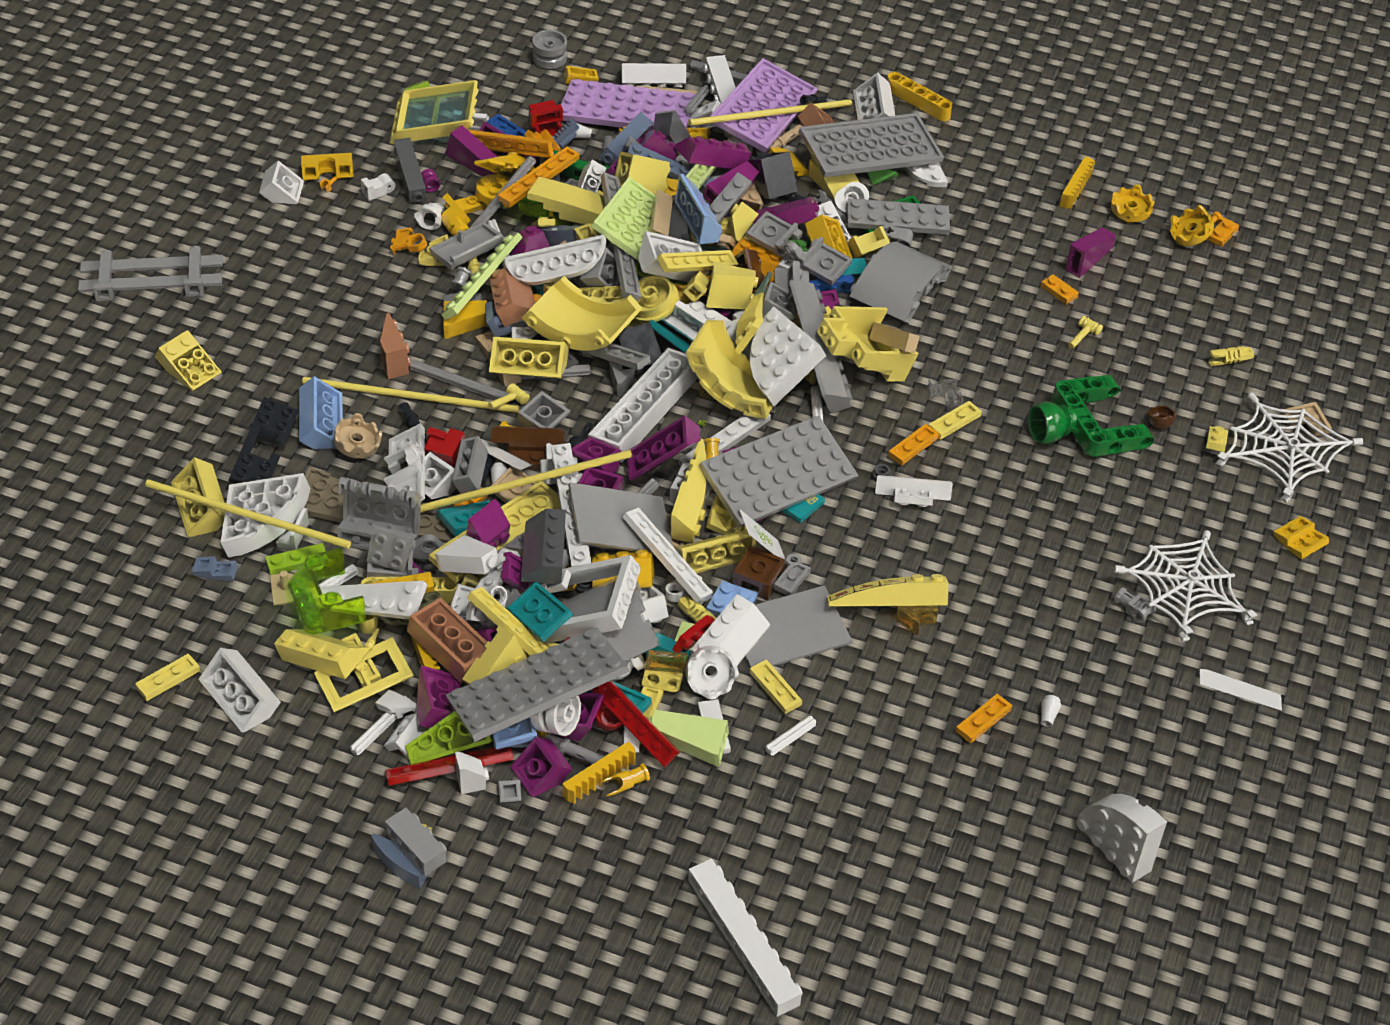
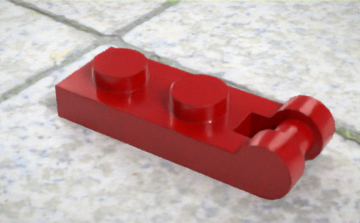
(693, 634)

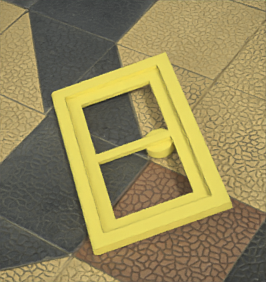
(403, 674)

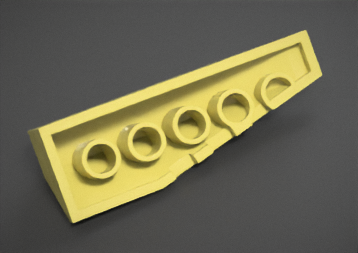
(690, 500)

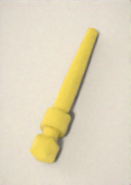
(371, 641)

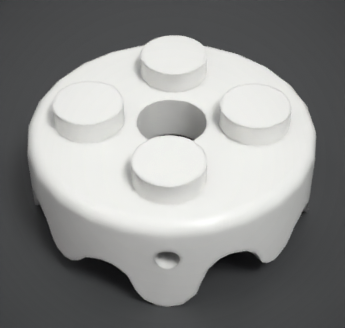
(711, 685)

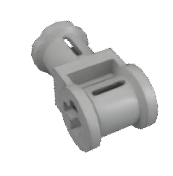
(1134, 605)

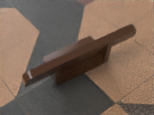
(528, 442)

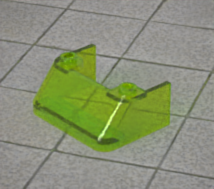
(328, 610)

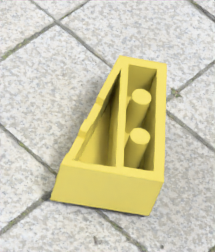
(499, 655)

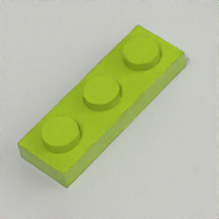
(291, 559)

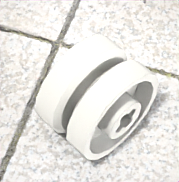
(560, 718)

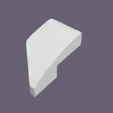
(395, 703)

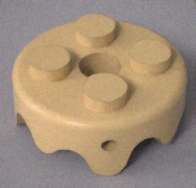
(357, 429)

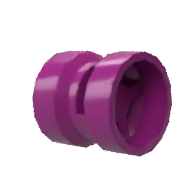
(430, 180)

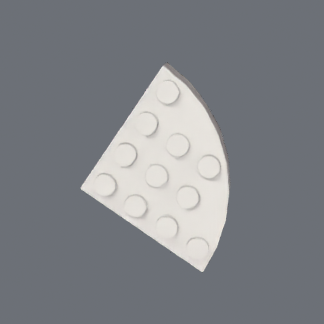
(781, 355)
(274, 497)
(1124, 833)

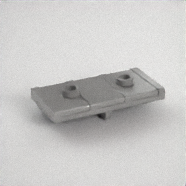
(466, 245)

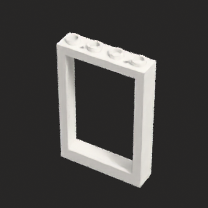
(613, 619)

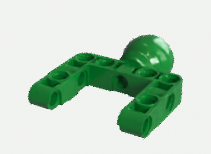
(1069, 414)

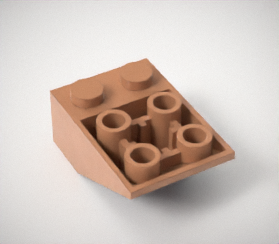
(393, 350)

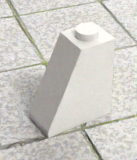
(467, 556)

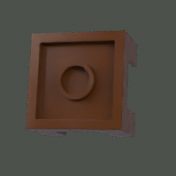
(759, 570)

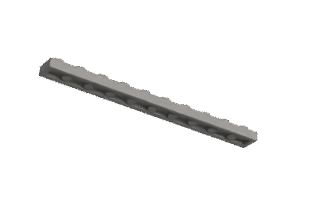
(625, 263)

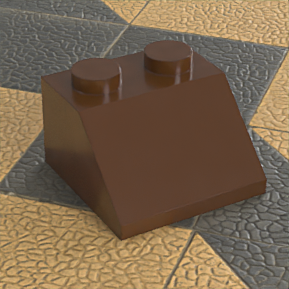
(750, 260)

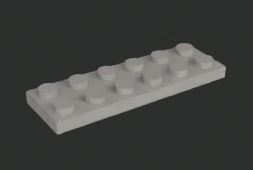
(913, 216)

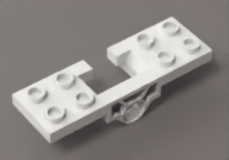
(407, 447)

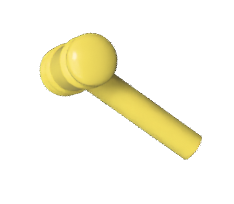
(1088, 326)
(514, 393)

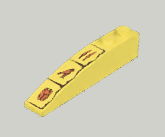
(895, 592)

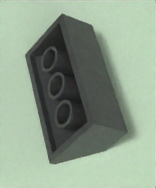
(544, 547)

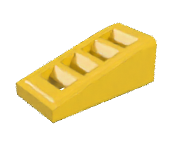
(579, 73)

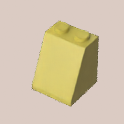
(646, 171)
(730, 287)

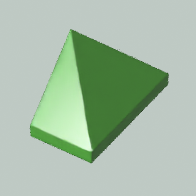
(882, 175)

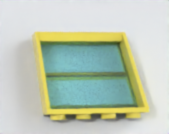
(434, 111)

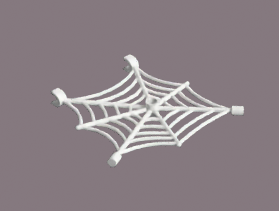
(1291, 445)
(1191, 579)

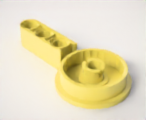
(656, 299)

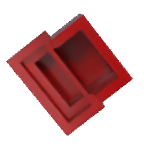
(545, 116)
(444, 444)

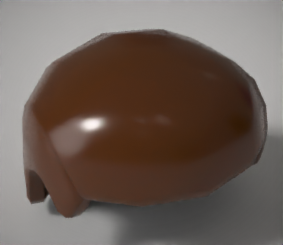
(1161, 417)

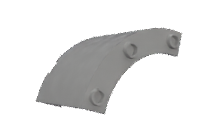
(898, 279)
(636, 634)

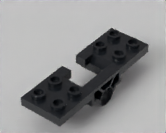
(271, 425)

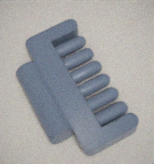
(567, 134)

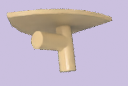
(279, 587)

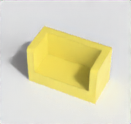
(868, 243)

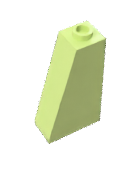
(693, 734)

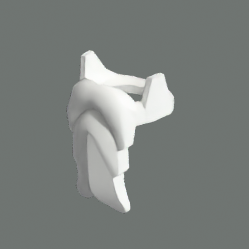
(434, 208)

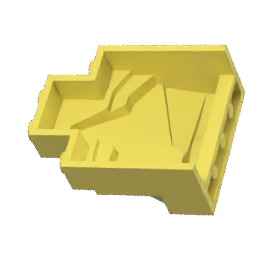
(848, 334)

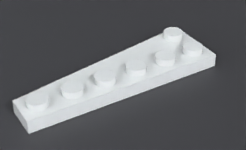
(385, 599)

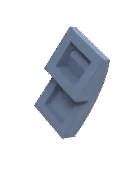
(212, 569)

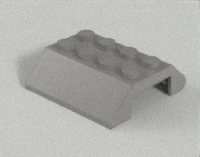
(376, 506)

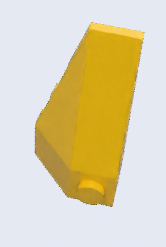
(503, 164)

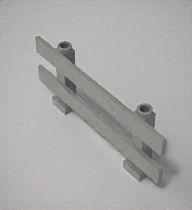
(193, 282)

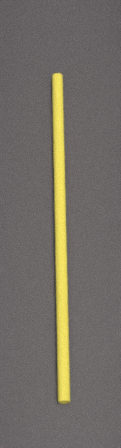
(762, 113)
(416, 395)
(526, 480)
(248, 514)

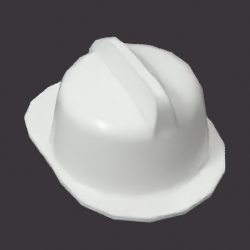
(852, 190)

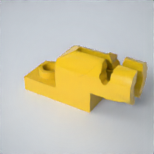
(454, 217)

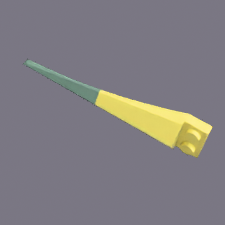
(751, 317)

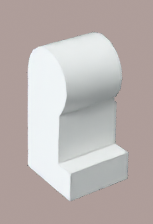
(377, 187)

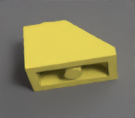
(741, 220)

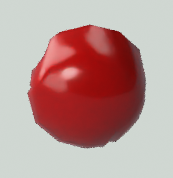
(606, 719)

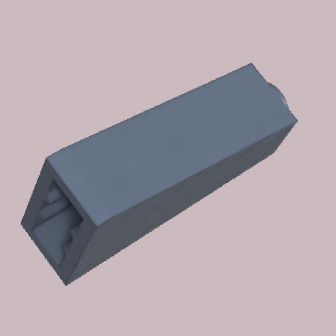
(635, 129)

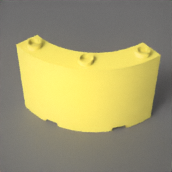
(579, 320)
(725, 372)

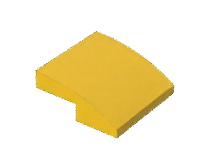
(799, 168)
(1301, 537)

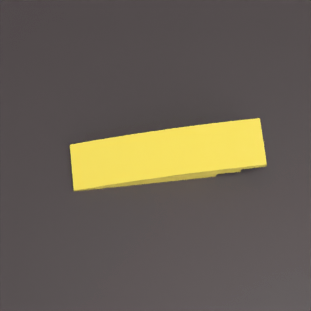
(570, 201)

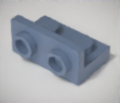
(495, 322)

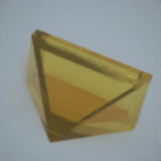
(666, 661)

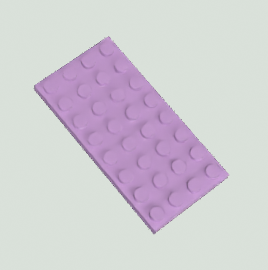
(763, 89)
(620, 104)

